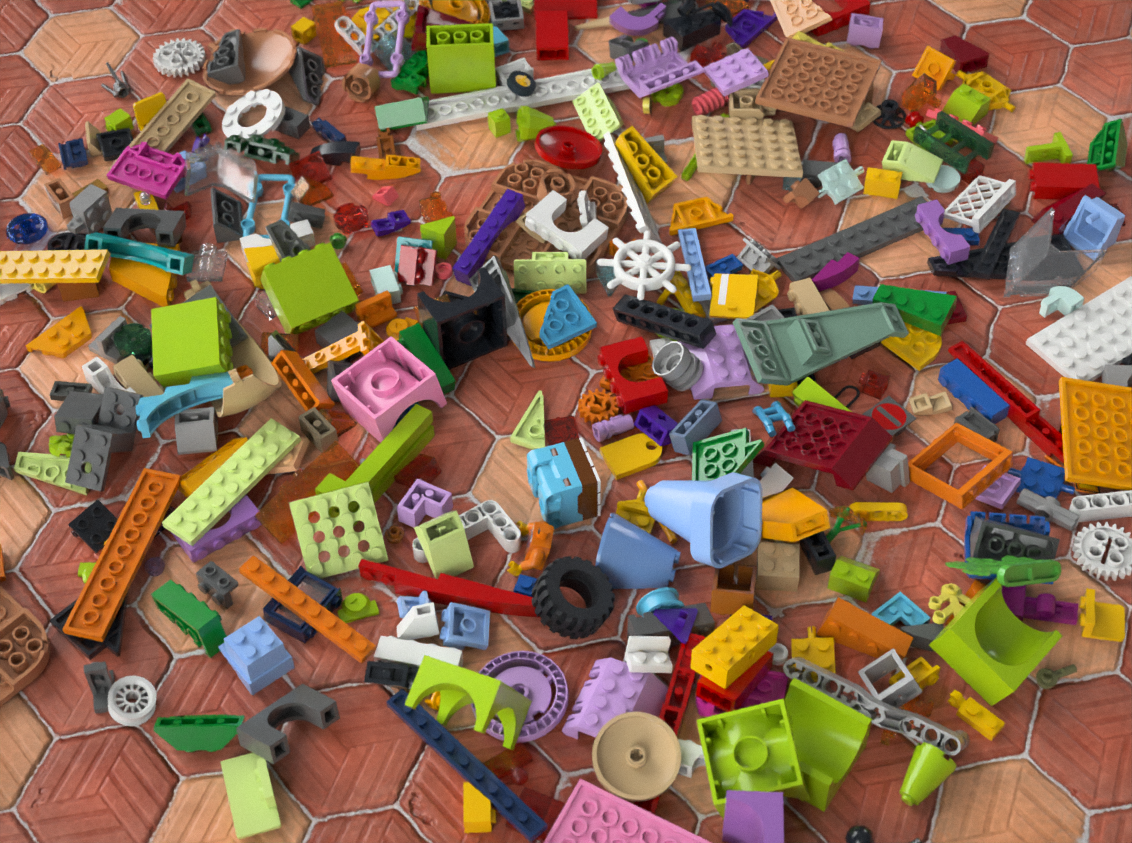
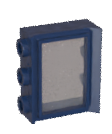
(317, 589)

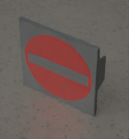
(891, 416)

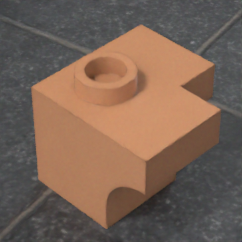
(801, 193)

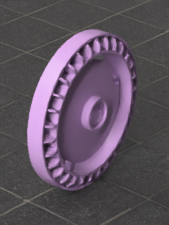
(525, 674)

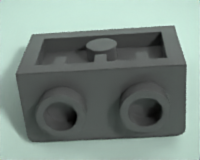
(302, 212)

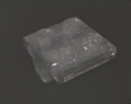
(208, 264)

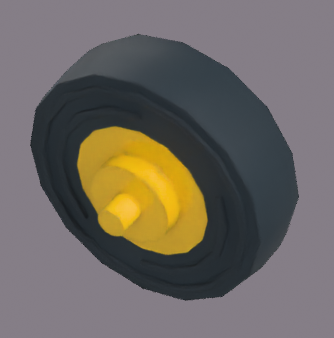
(521, 83)

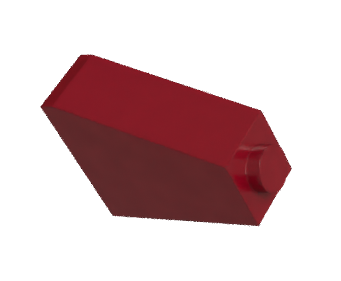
(966, 54)

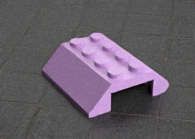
(656, 71)
(723, 364)
(612, 693)

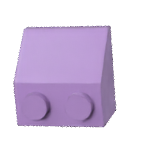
(865, 31)

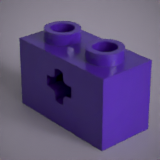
(655, 424)

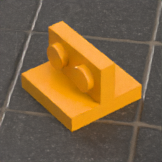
(936, 66)

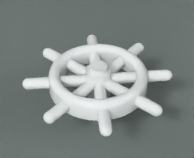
(644, 265)

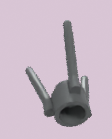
(120, 88)

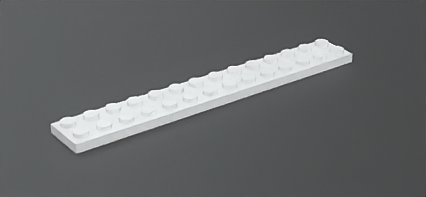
(547, 92)

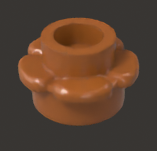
(394, 538)

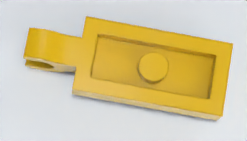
(976, 715)

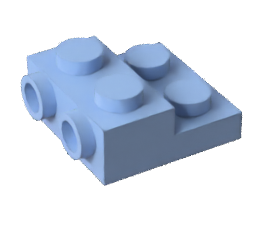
(465, 627)

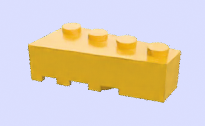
(645, 165)

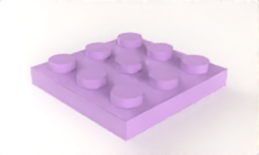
(736, 72)

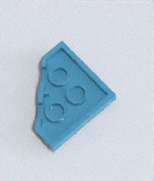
(565, 318)

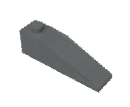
(285, 240)
(995, 540)

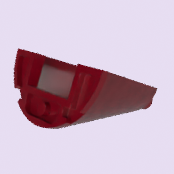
(430, 17)

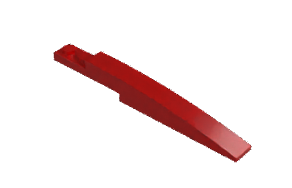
(1021, 409)
(449, 589)
(676, 700)

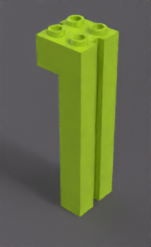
(387, 459)

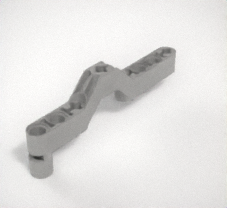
(890, 718)

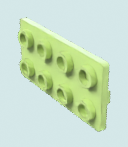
(597, 112)
(550, 271)
(250, 795)

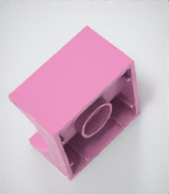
(384, 386)

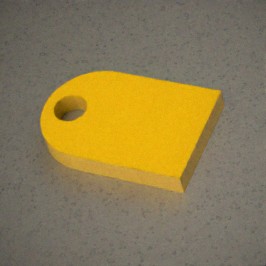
(631, 455)

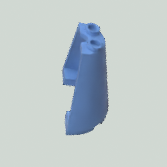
(634, 556)

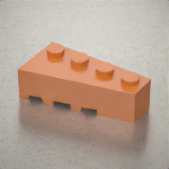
(862, 631)

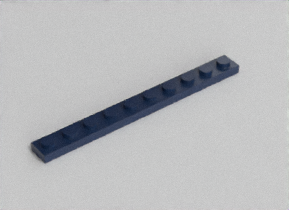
(468, 767)

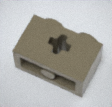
(317, 429)

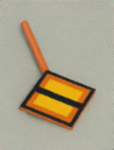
(1078, 487)

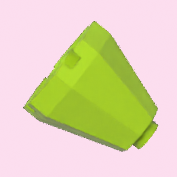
(530, 123)

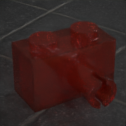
(706, 55)

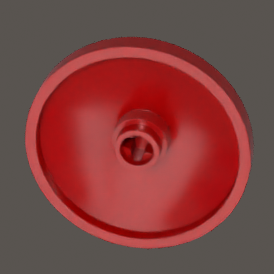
(568, 147)

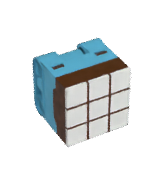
(564, 482)

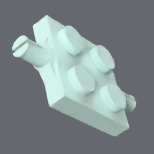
(840, 181)

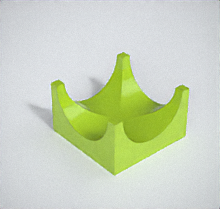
(463, 687)
(752, 752)

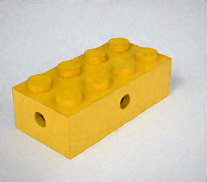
(734, 646)

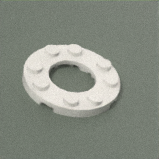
(271, 120)

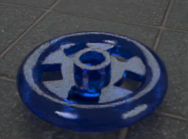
(27, 228)

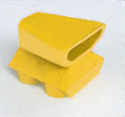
(257, 259)

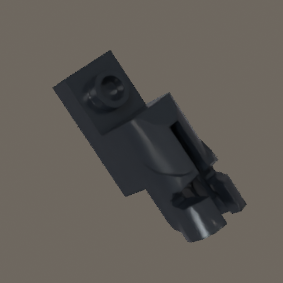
(390, 675)

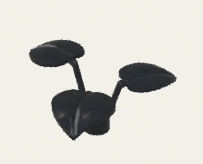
(718, 8)

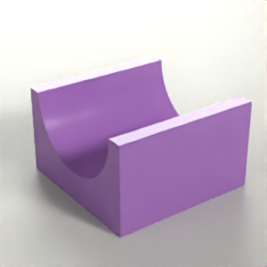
(753, 817)

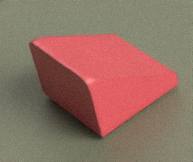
(386, 195)

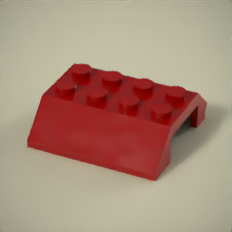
(575, 8)

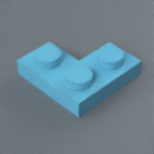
(901, 609)

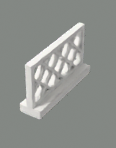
(991, 206)

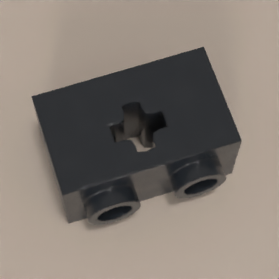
(818, 552)

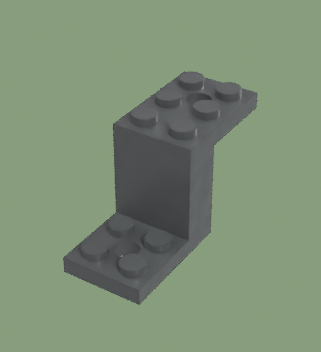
(98, 441)

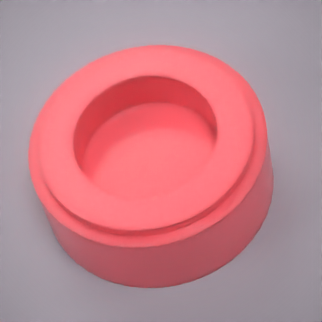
(443, 270)

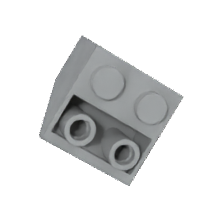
(196, 431)

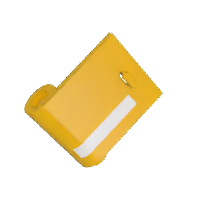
(733, 295)

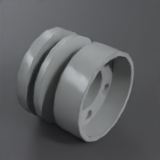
(677, 366)

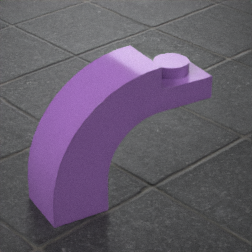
(634, 25)

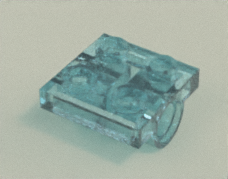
(387, 46)

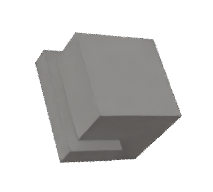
(890, 470)

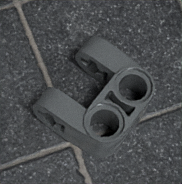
(624, 45)

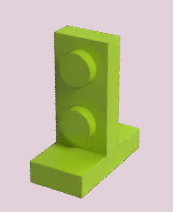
(1056, 150)

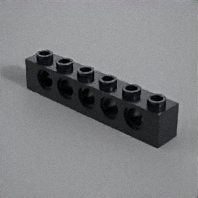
(664, 321)

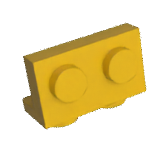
(922, 673)

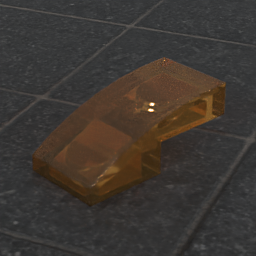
(45, 159)

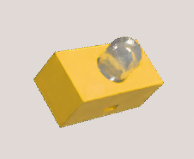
(145, 200)

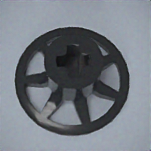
(889, 112)

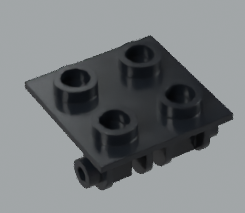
(94, 525)

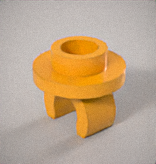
(434, 702)

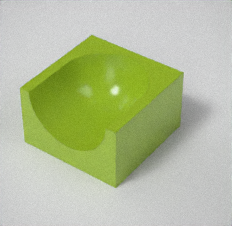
(992, 645)

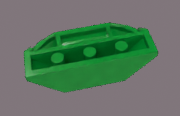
(1109, 147)
(198, 731)

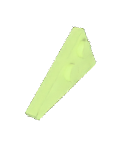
(530, 429)

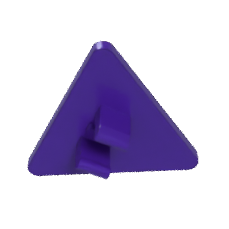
(678, 621)

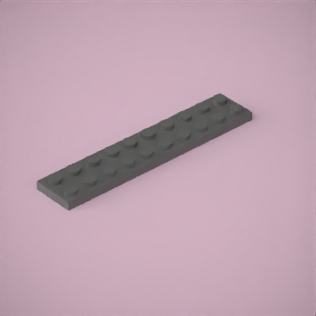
(857, 240)

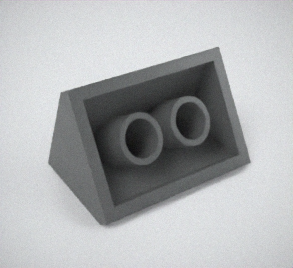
(226, 216)

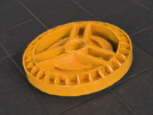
(462, 9)
(534, 320)

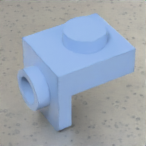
(406, 603)

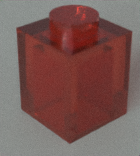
(974, 170)

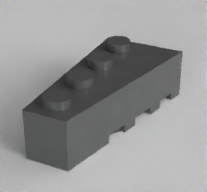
(651, 626)

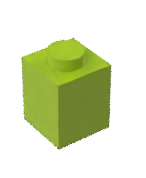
(118, 120)
(499, 122)

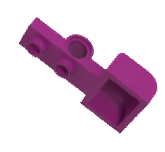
(1040, 608)

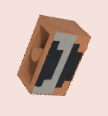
(59, 197)

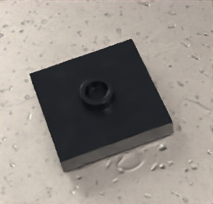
(114, 143)

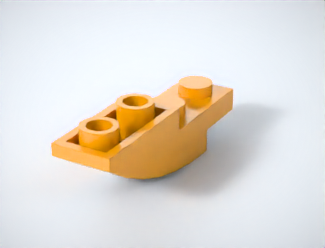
(383, 169)

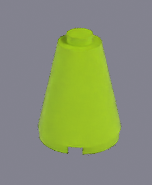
(925, 773)

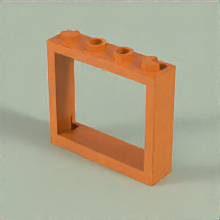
(1001, 462)

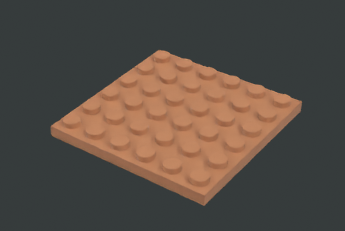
(818, 82)

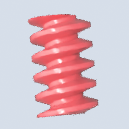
(708, 102)

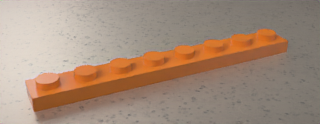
(308, 609)

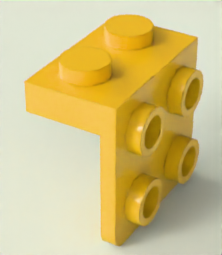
(148, 108)
(1101, 619)

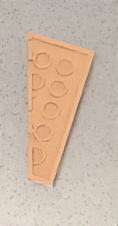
(799, 16)

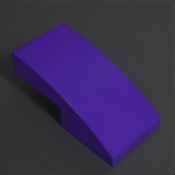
(394, 222)

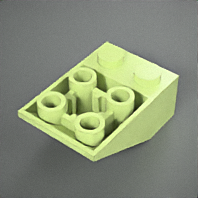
(912, 162)
(445, 544)

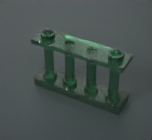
(959, 132)

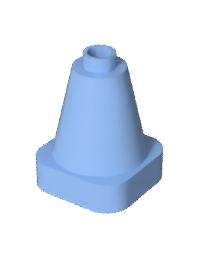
(715, 516)

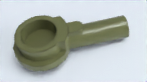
(1048, 678)

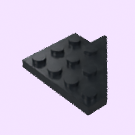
(89, 647)

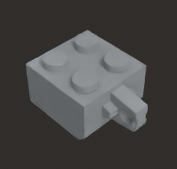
(89, 210)

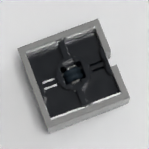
(506, 14)

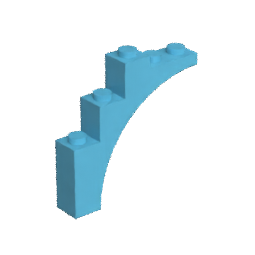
(159, 408)

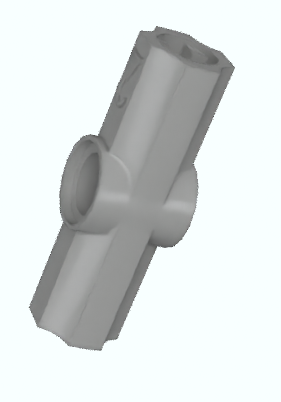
(1049, 508)

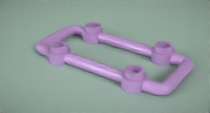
(372, 19)

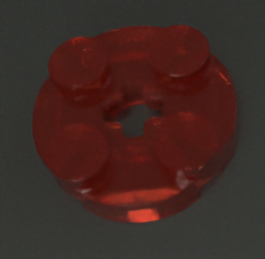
(357, 222)

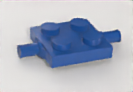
(1041, 478)

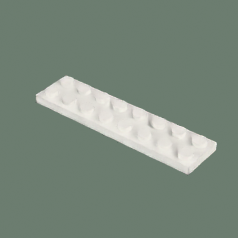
(636, 200)

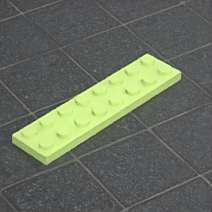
(231, 482)

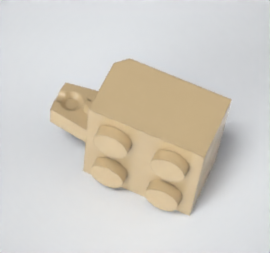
(742, 105)
(777, 566)

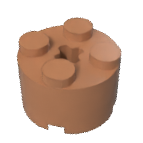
(361, 82)
(559, 182)

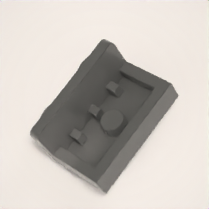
(216, 583)

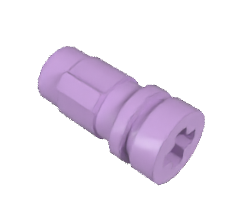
(841, 148)
(616, 425)

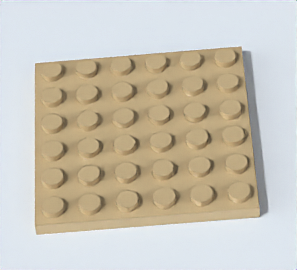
(746, 146)

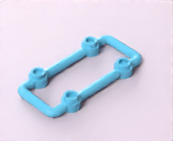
(248, 224)

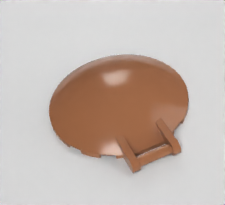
(266, 60)

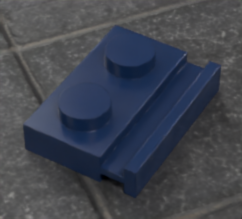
(73, 154)

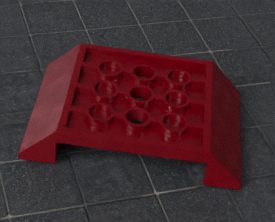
(844, 449)

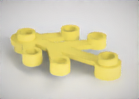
(949, 593)

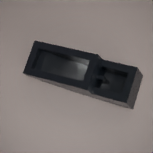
(338, 152)

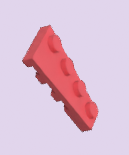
(979, 129)

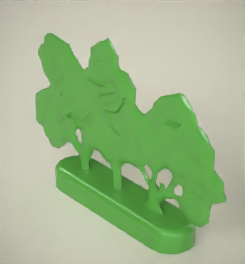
(1012, 570)

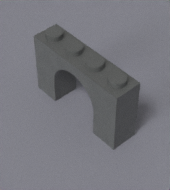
(168, 224)
(302, 703)

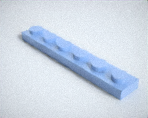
(692, 255)

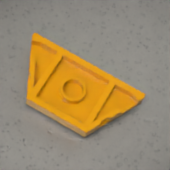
(697, 214)
(63, 336)

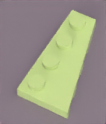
(48, 469)

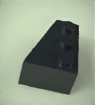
(693, 29)

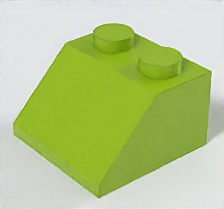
(967, 104)
(852, 578)

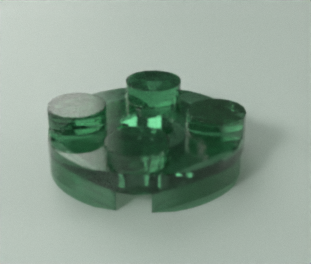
(139, 346)

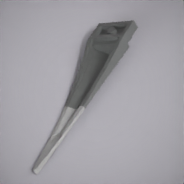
(513, 320)

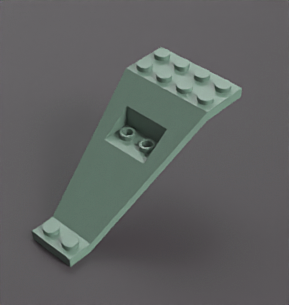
(801, 345)

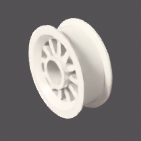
(145, 700)

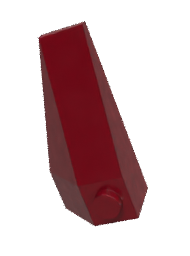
(1066, 207)

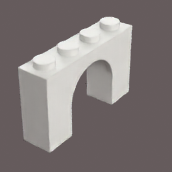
(577, 244)

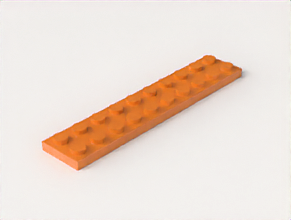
(122, 555)

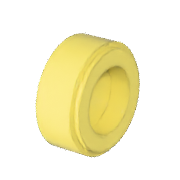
(647, 105)

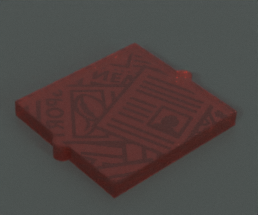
(560, 430)

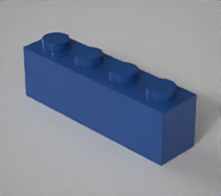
(972, 391)

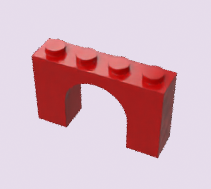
(843, 17)
(630, 395)

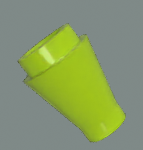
(602, 70)

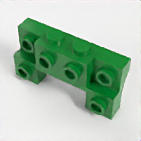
(412, 73)

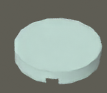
(946, 180)

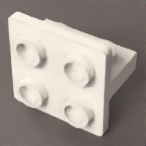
(648, 654)

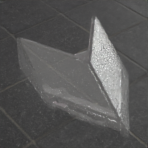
(220, 168)
(1039, 266)

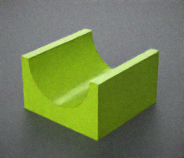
(826, 739)

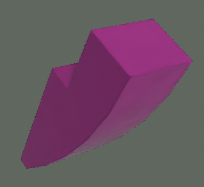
(836, 272)

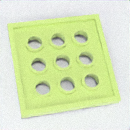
(321, 503)

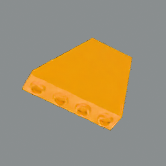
(145, 278)
(792, 516)

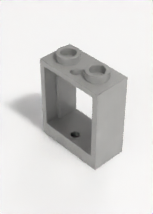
(880, 667)

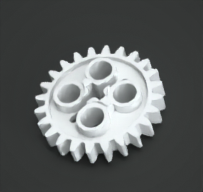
(179, 57)
(1090, 547)

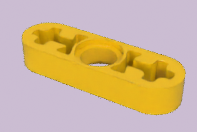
(889, 512)

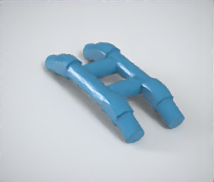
(773, 414)

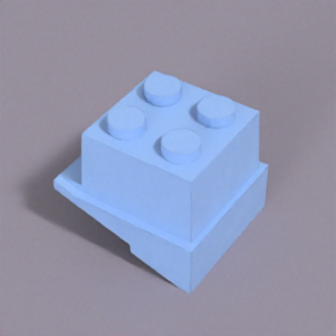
(1093, 225)
(256, 655)

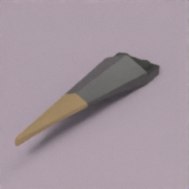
(671, 12)

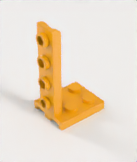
(363, 340)

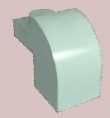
(1061, 299)

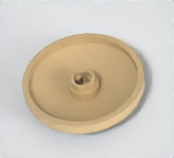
(636, 756)

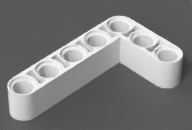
(380, 30)
(1102, 506)
(477, 520)

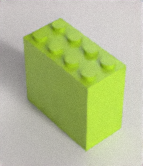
(461, 58)
(308, 288)
(190, 341)

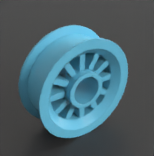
(659, 599)

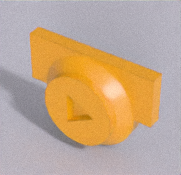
(397, 325)

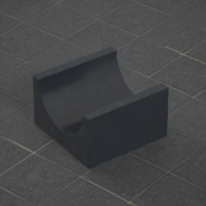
(468, 326)

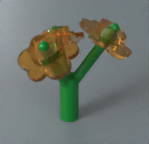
(843, 514)

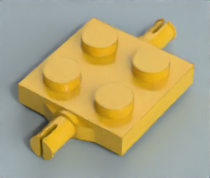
(816, 650)

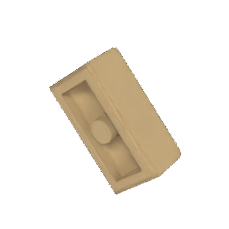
(92, 142)

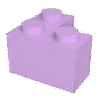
(423, 500)

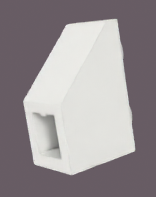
(419, 623)

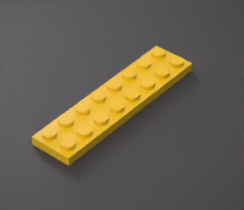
(52, 266)

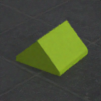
(442, 234)

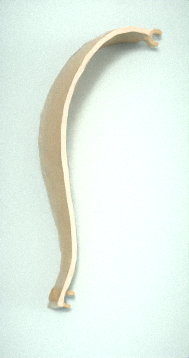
(252, 389)

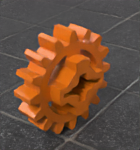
(597, 406)

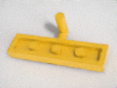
(683, 295)

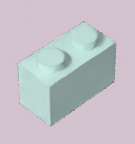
(385, 279)

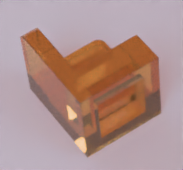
(918, 706)

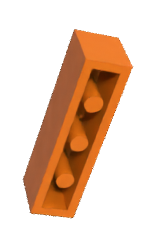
(301, 381)

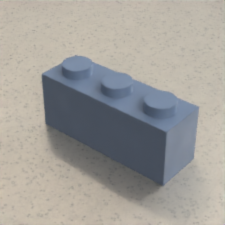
(695, 426)

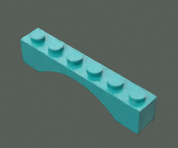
(164, 258)

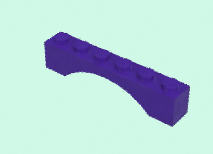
(504, 213)

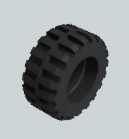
(587, 582)

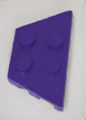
(748, 26)

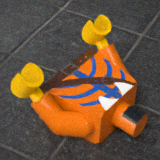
(537, 546)

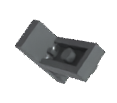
(100, 681)

